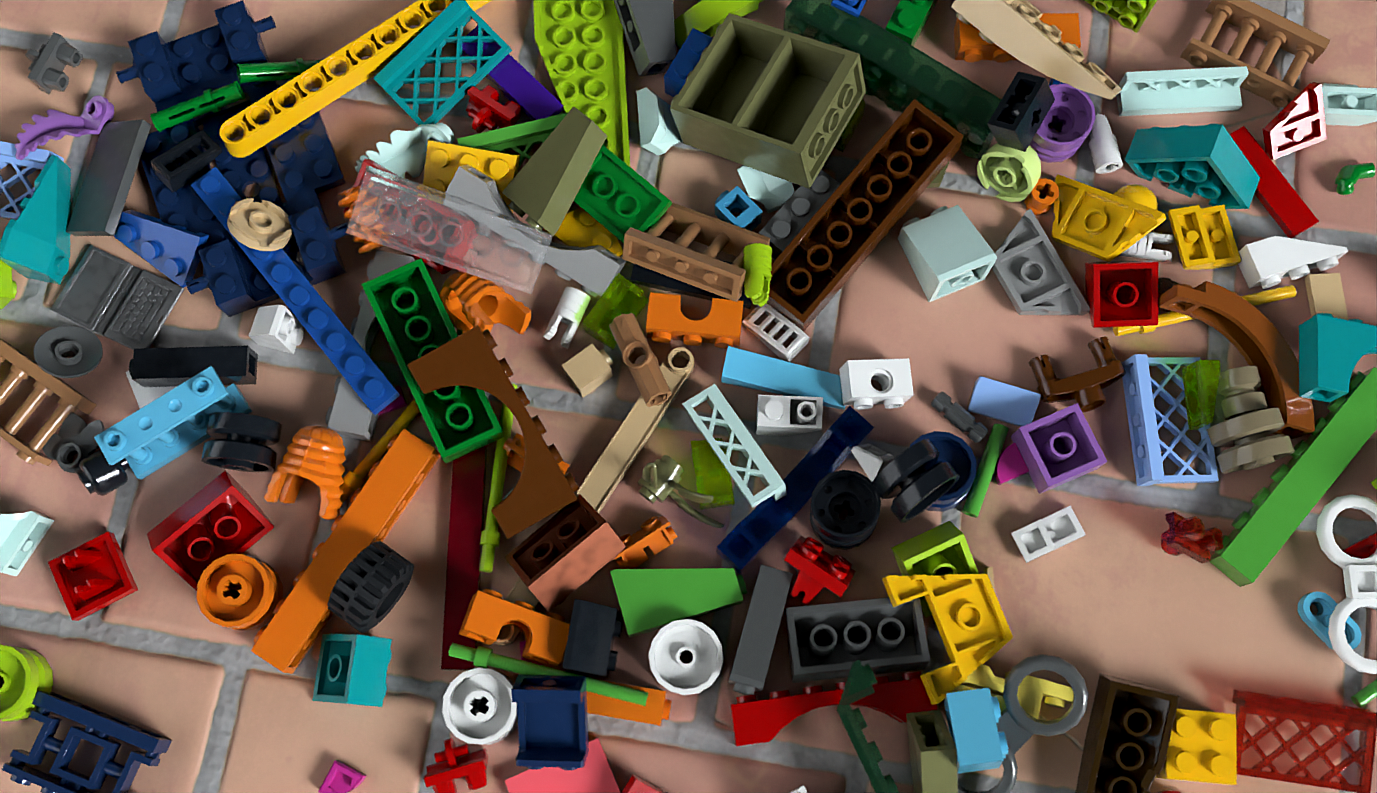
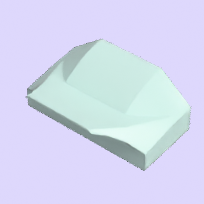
(1349, 104)
(656, 123)
(765, 188)
(19, 538)

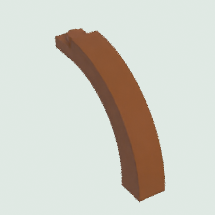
(1256, 341)

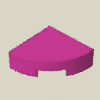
(1010, 465)
(341, 779)

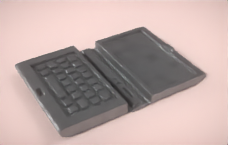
(117, 299)

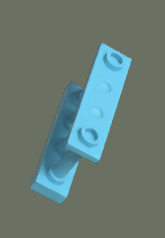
(170, 423)

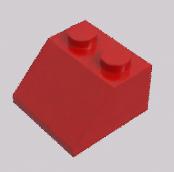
(1122, 293)

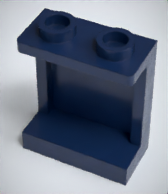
(551, 721)

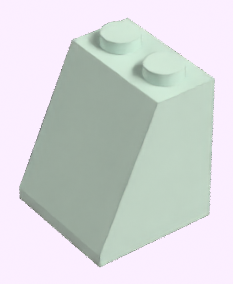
(946, 252)

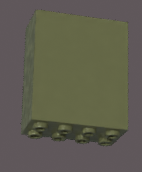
(769, 99)

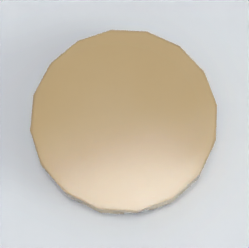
(259, 225)

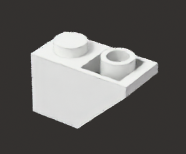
(277, 329)
(788, 415)

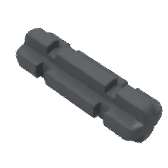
(959, 417)

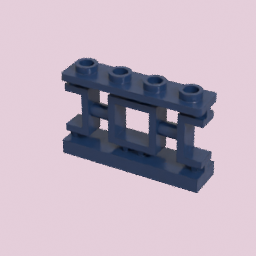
(97, 731)

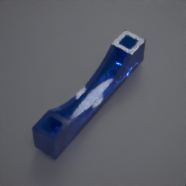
(771, 516)

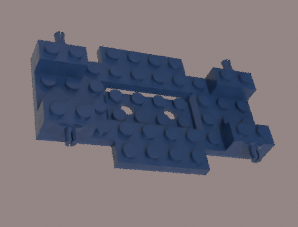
(300, 157)

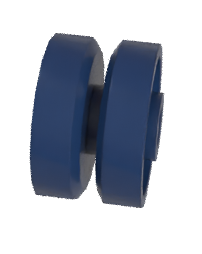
(961, 457)

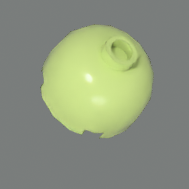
(1009, 171)

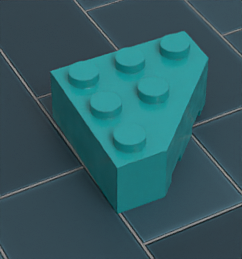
(1195, 161)

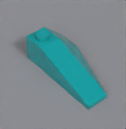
(38, 239)

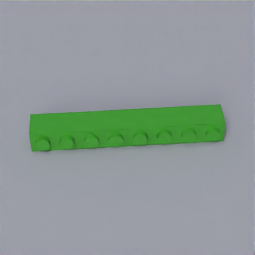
(1300, 483)

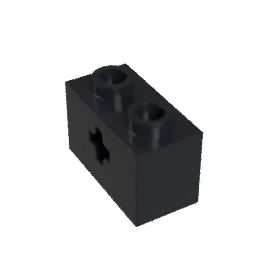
(1021, 111)

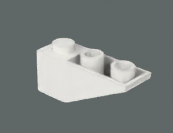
(1280, 257)

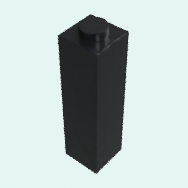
(176, 365)

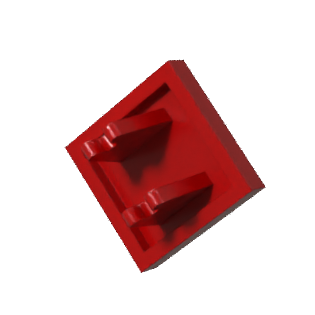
(818, 569)
(92, 576)

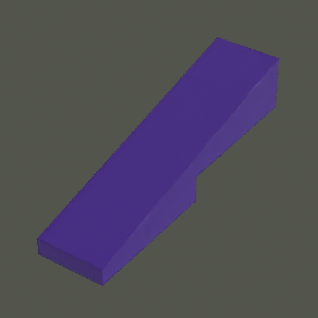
(516, 82)

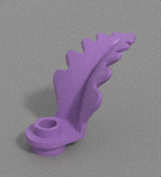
(58, 124)

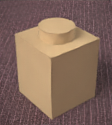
(588, 369)

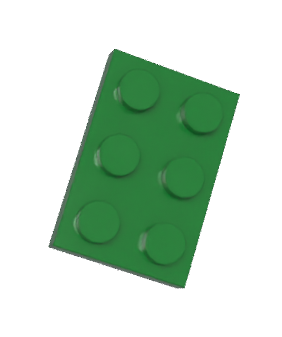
(620, 196)

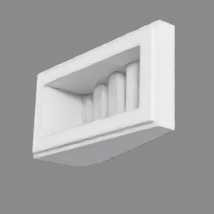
(791, 329)

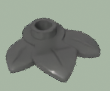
(73, 439)

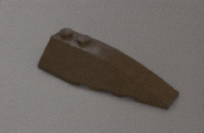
(1126, 737)

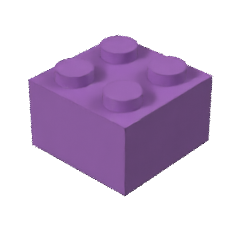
(1058, 448)

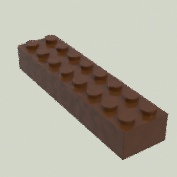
(860, 213)

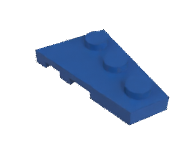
(164, 246)

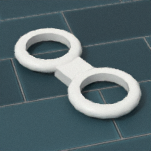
(1358, 574)

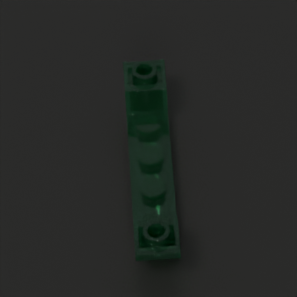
(857, 686)

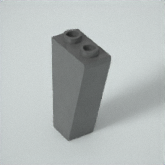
(649, 33)
(760, 630)

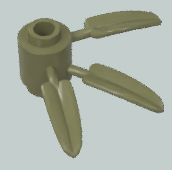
(661, 478)

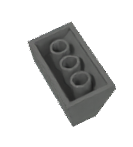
(834, 635)

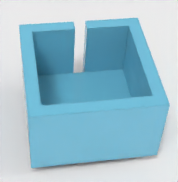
(974, 730)

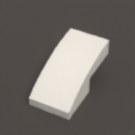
(1048, 534)

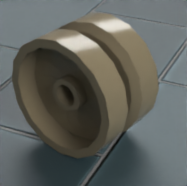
(1249, 436)

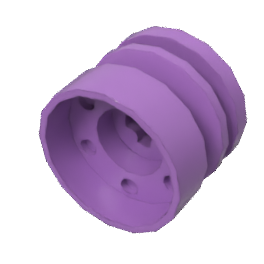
(1073, 117)

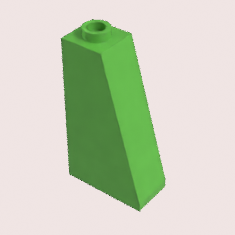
(660, 596)

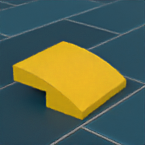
(1204, 237)

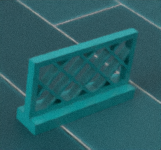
(425, 46)

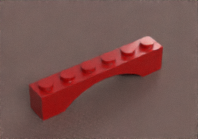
(763, 719)

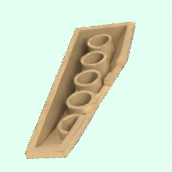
(1021, 33)

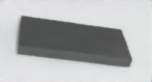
(109, 178)

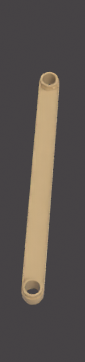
(617, 459)

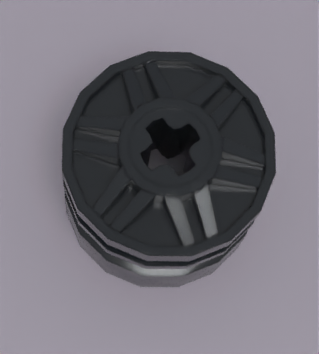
(847, 491)

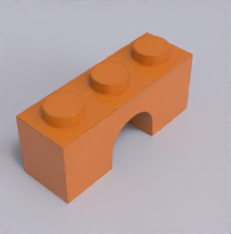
(668, 323)
(544, 634)

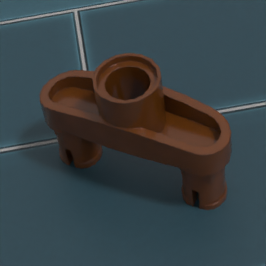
(1083, 387)

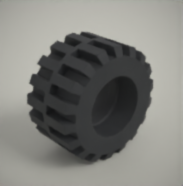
(370, 586)

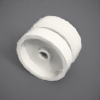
(672, 642)
(463, 701)

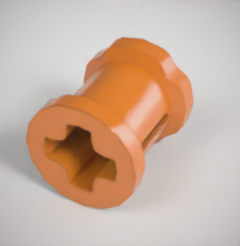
(1045, 188)

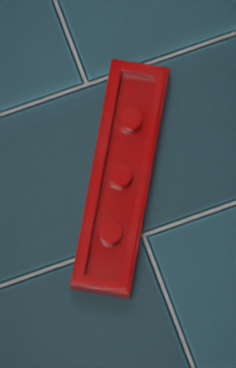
(1274, 190)

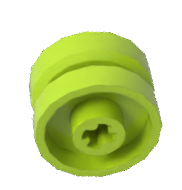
(21, 677)

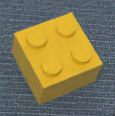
(1202, 748)

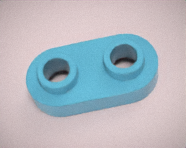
(1320, 623)

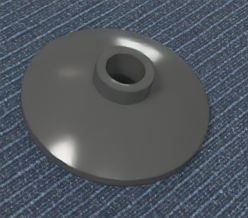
(64, 342)

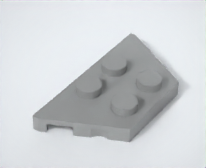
(1035, 273)

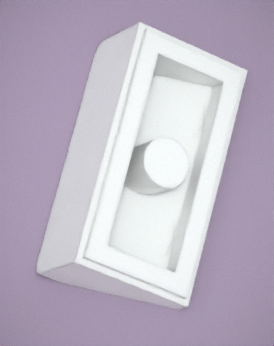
(871, 459)

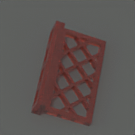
(1315, 714)

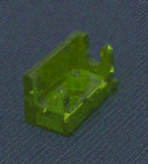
(618, 299)
(711, 475)

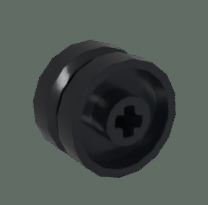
(241, 442)
(914, 480)

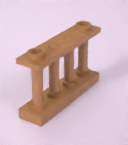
(1268, 26)
(686, 264)
(45, 385)

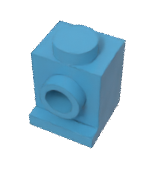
(738, 201)

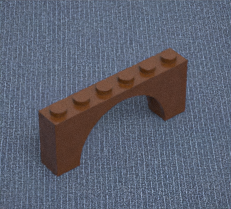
(472, 363)

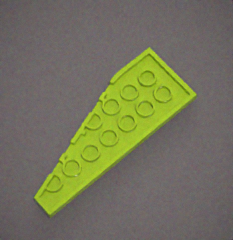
(586, 63)

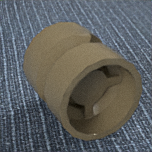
(1240, 391)

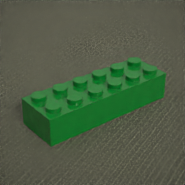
(414, 326)

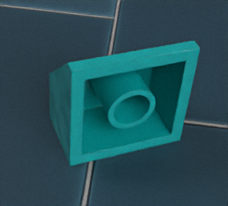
(352, 669)

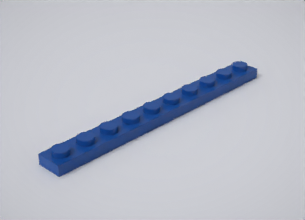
(304, 303)

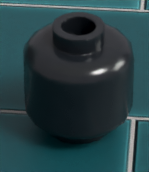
(101, 476)

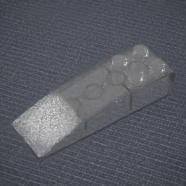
(447, 230)

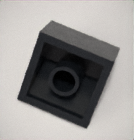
(592, 639)

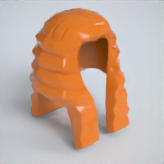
(481, 303)
(313, 455)

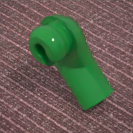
(1350, 174)

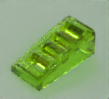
(1200, 391)

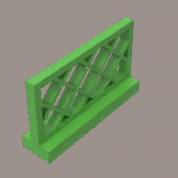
(515, 136)

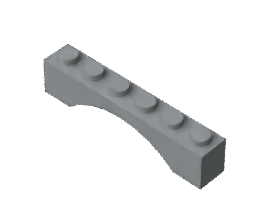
(589, 266)
(349, 413)

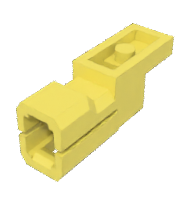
(1029, 691)

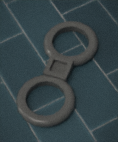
(1021, 726)

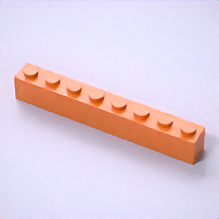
(368, 520)

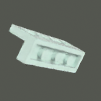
(1181, 91)
(744, 442)

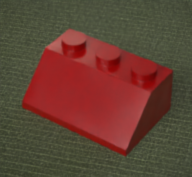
(209, 526)

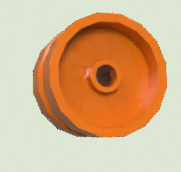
(239, 592)

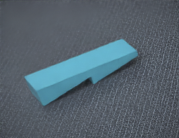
(780, 377)

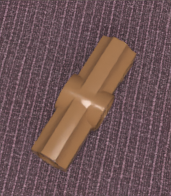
(647, 373)

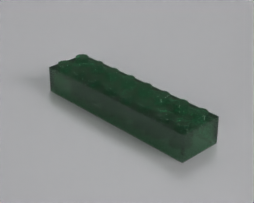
(899, 71)

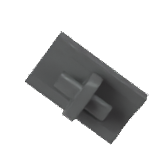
(51, 61)

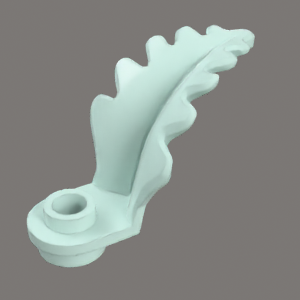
(407, 149)

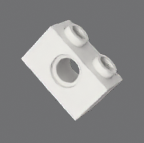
(892, 375)

